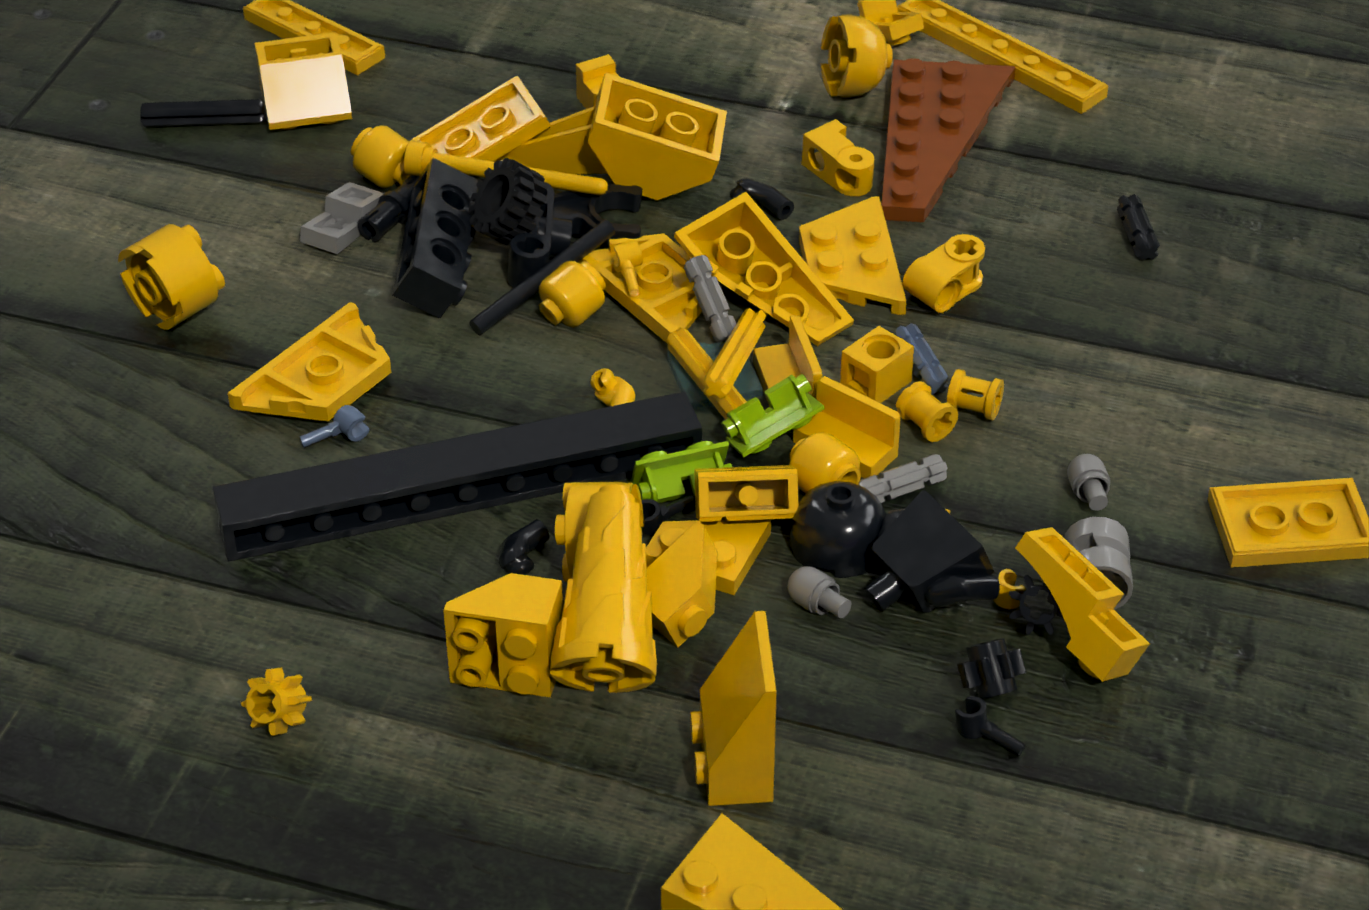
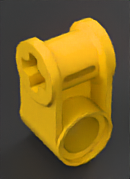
(946, 273)

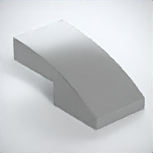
(338, 224)

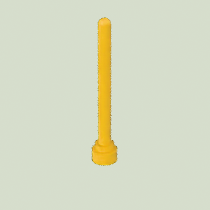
(419, 155)

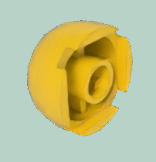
(855, 56)

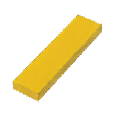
(293, 20)

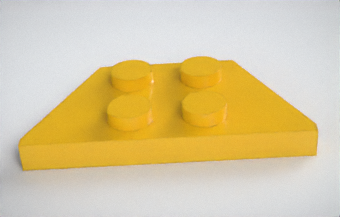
(854, 255)
(665, 291)
(317, 372)

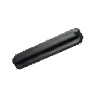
(202, 113)

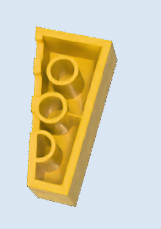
(737, 873)

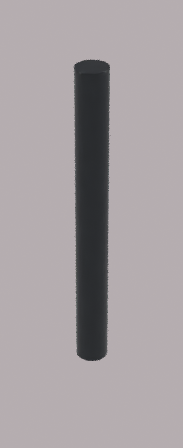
(531, 284)

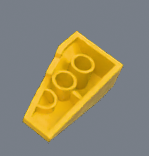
(763, 267)

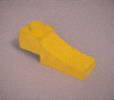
(1087, 600)

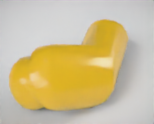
(611, 389)

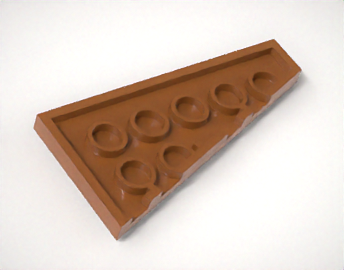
(931, 125)

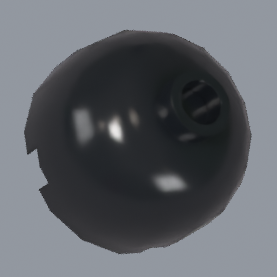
(837, 528)

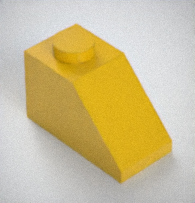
(684, 585)

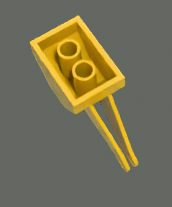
(635, 138)

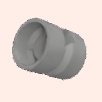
(1107, 548)

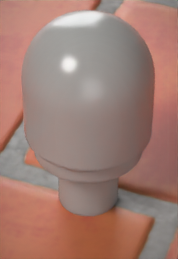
(1089, 480)
(817, 592)

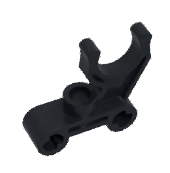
(564, 216)

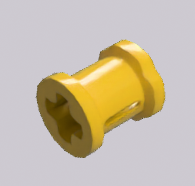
(988, 404)
(926, 411)

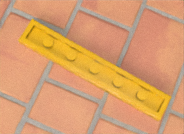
(995, 47)

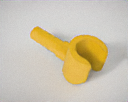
(628, 256)

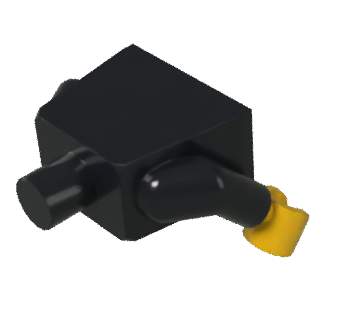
(934, 561)

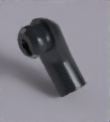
(765, 195)
(517, 545)

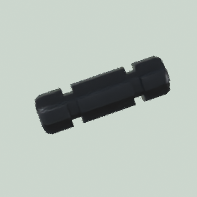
(1138, 227)

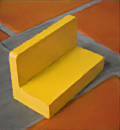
(793, 358)
(857, 422)

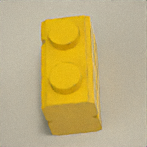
(746, 493)

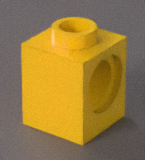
(877, 364)

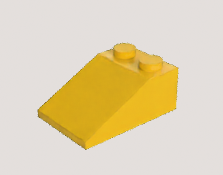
(738, 721)

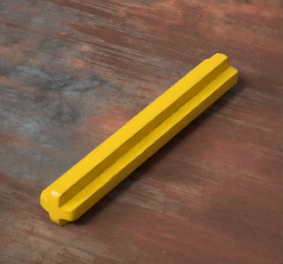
(734, 353)

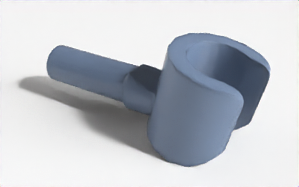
(346, 421)

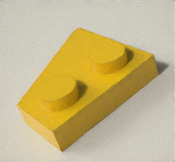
(735, 541)

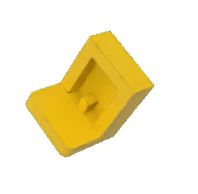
(894, 25)

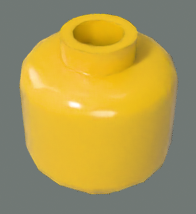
(380, 156)
(572, 293)
(823, 460)

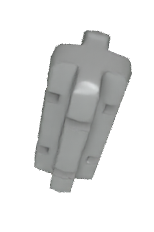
(710, 297)
(906, 478)

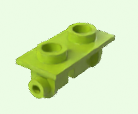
(791, 407)
(662, 474)

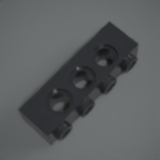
(436, 240)

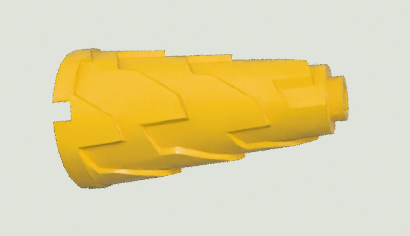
(607, 602)

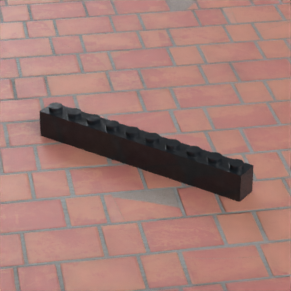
(448, 476)

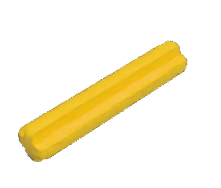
(697, 364)

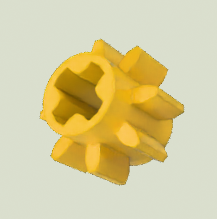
(276, 701)

